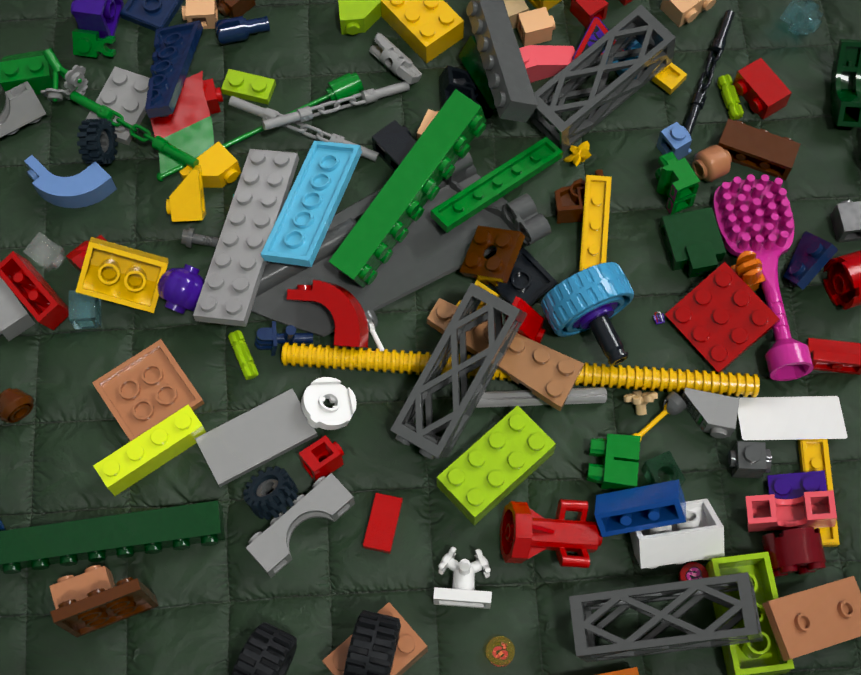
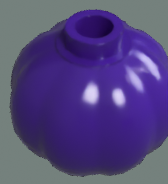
(180, 288)

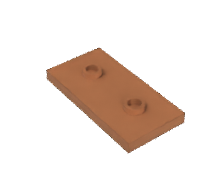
(815, 617)

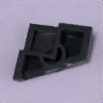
(460, 79)

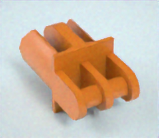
(749, 269)

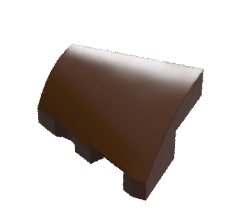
(570, 201)

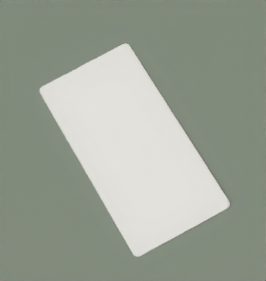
(791, 418)

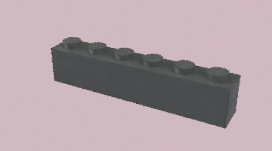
(502, 60)

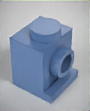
(677, 138)

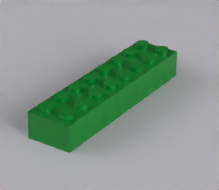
(409, 189)

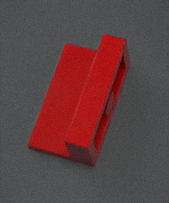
(835, 355)

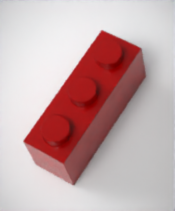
(33, 291)

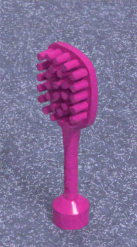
(759, 219)

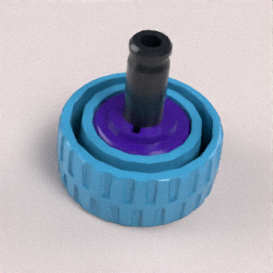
(589, 302)

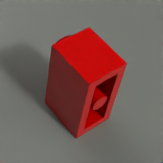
(761, 88)

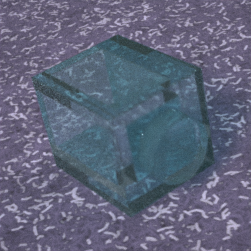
(84, 311)

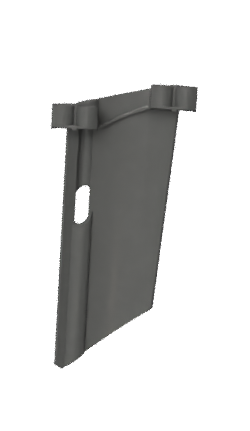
(415, 262)

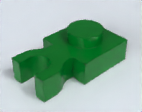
(90, 45)

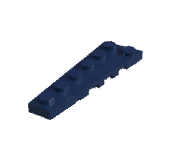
(172, 60)

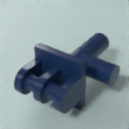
(268, 338)

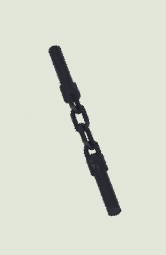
(716, 48)

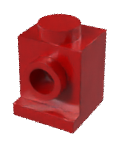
(321, 458)

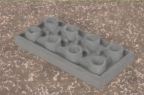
(255, 437)

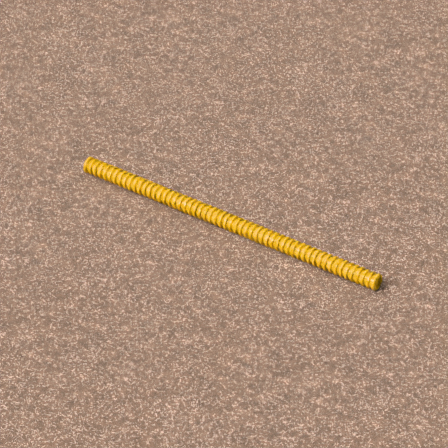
(590, 374)

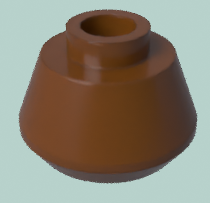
(14, 405)

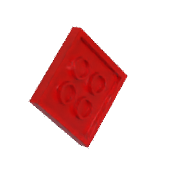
(722, 317)

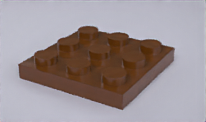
(104, 607)

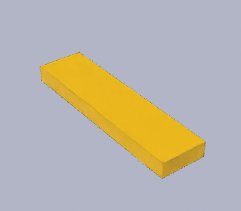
(595, 221)
(815, 457)

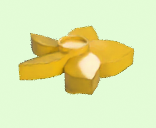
(579, 153)

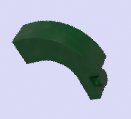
(846, 84)

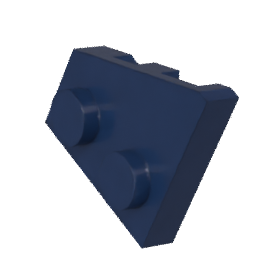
(808, 259)

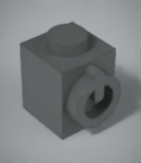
(749, 459)

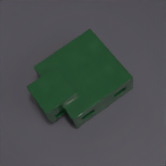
(693, 241)

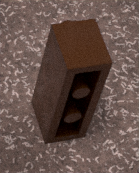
(759, 149)

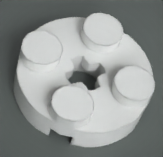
(321, 416)

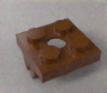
(499, 266)

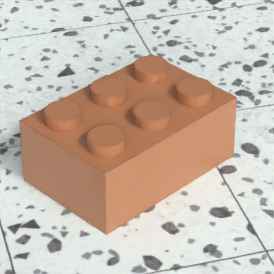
(408, 651)

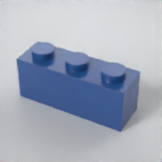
(640, 508)

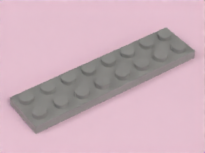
(237, 260)

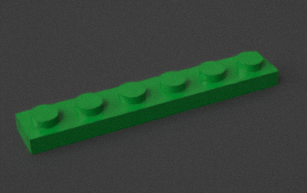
(496, 184)

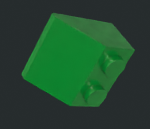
(26, 67)

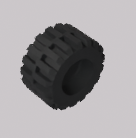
(372, 644)
(266, 652)

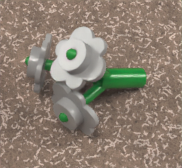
(73, 79)

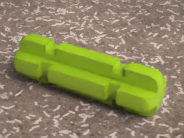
(730, 97)
(243, 355)

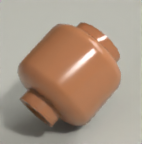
(712, 163)

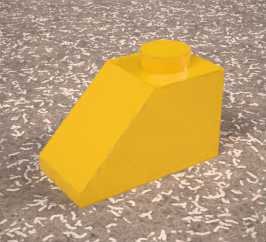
(217, 167)
(188, 199)

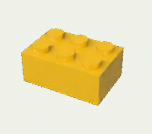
(424, 25)

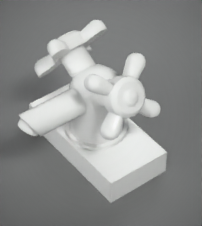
(463, 582)

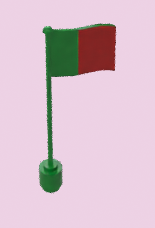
(192, 127)

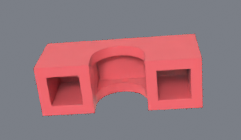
(811, 510)

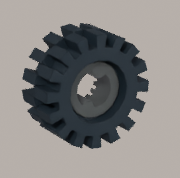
(97, 141)
(270, 493)

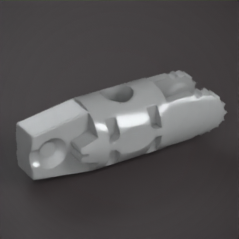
(395, 59)

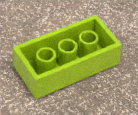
(495, 465)
(753, 657)

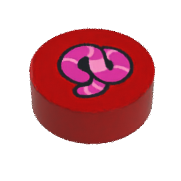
(693, 571)

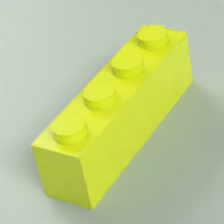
(150, 450)

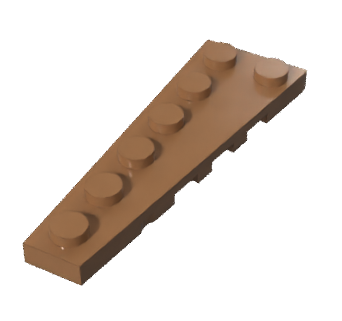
(526, 361)

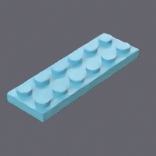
(311, 204)

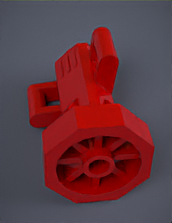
(528, 533)

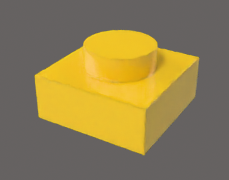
(670, 78)

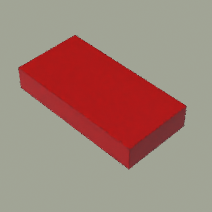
(382, 523)

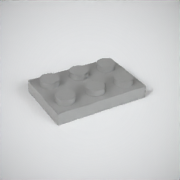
(127, 95)

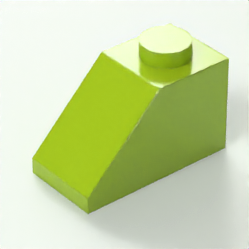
(358, 15)

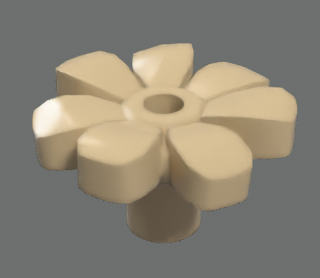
(640, 400)

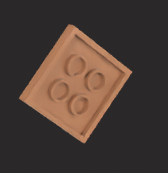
(146, 390)

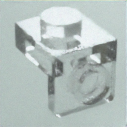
(45, 252)

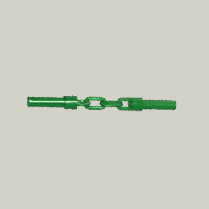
(157, 143)

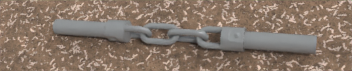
(270, 113)
(305, 113)

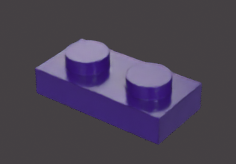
(795, 484)

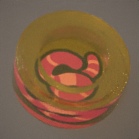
(500, 651)

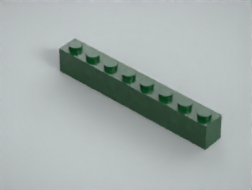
(111, 536)

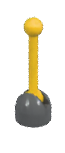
(672, 405)

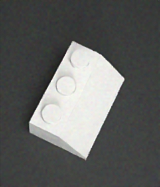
(679, 543)

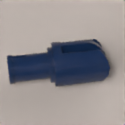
(239, 28)

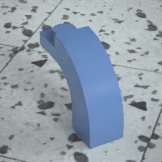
(74, 191)

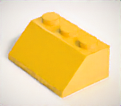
(121, 275)

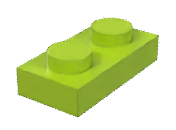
(248, 86)

